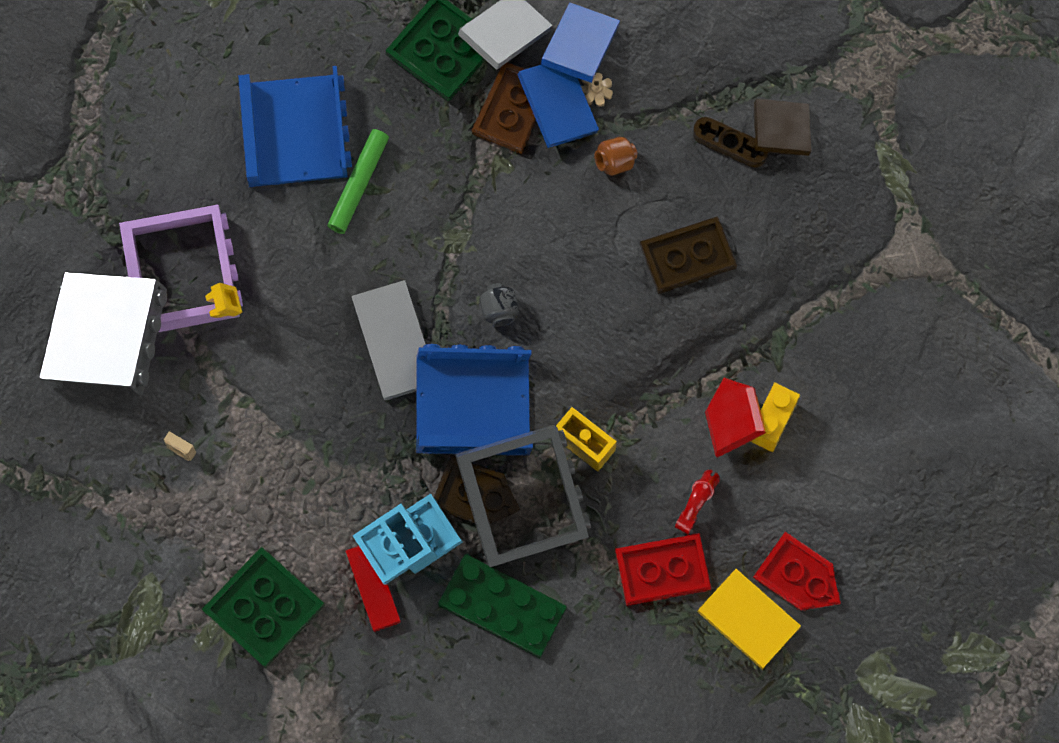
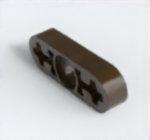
(709, 141)

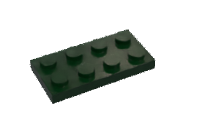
(502, 605)

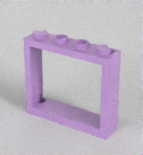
(174, 220)

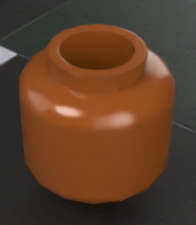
(615, 156)

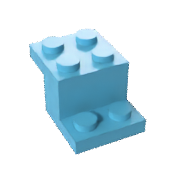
(407, 539)

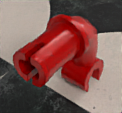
(701, 492)

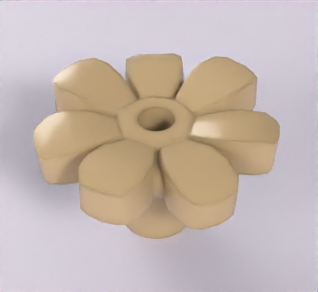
(597, 90)

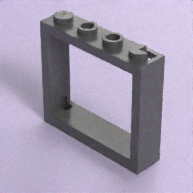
(566, 470)

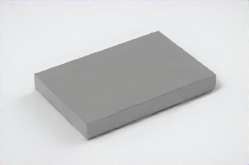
(504, 31)

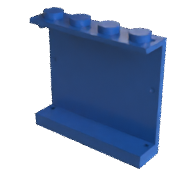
(294, 129)
(471, 398)

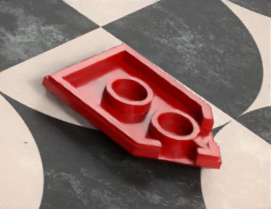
(733, 416)
(799, 575)

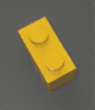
(776, 414)
(586, 439)

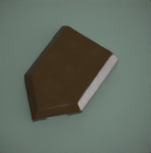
(492, 486)

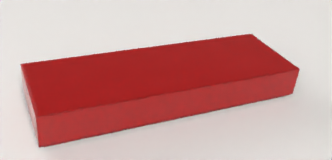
(373, 592)

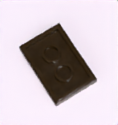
(688, 255)

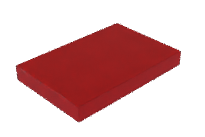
(663, 569)

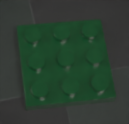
(434, 50)
(263, 607)

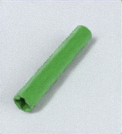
(358, 181)

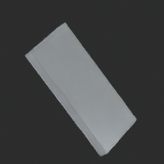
(390, 336)

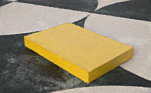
(749, 618)

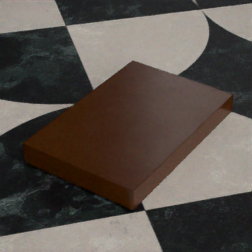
(506, 112)

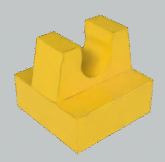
(225, 300)

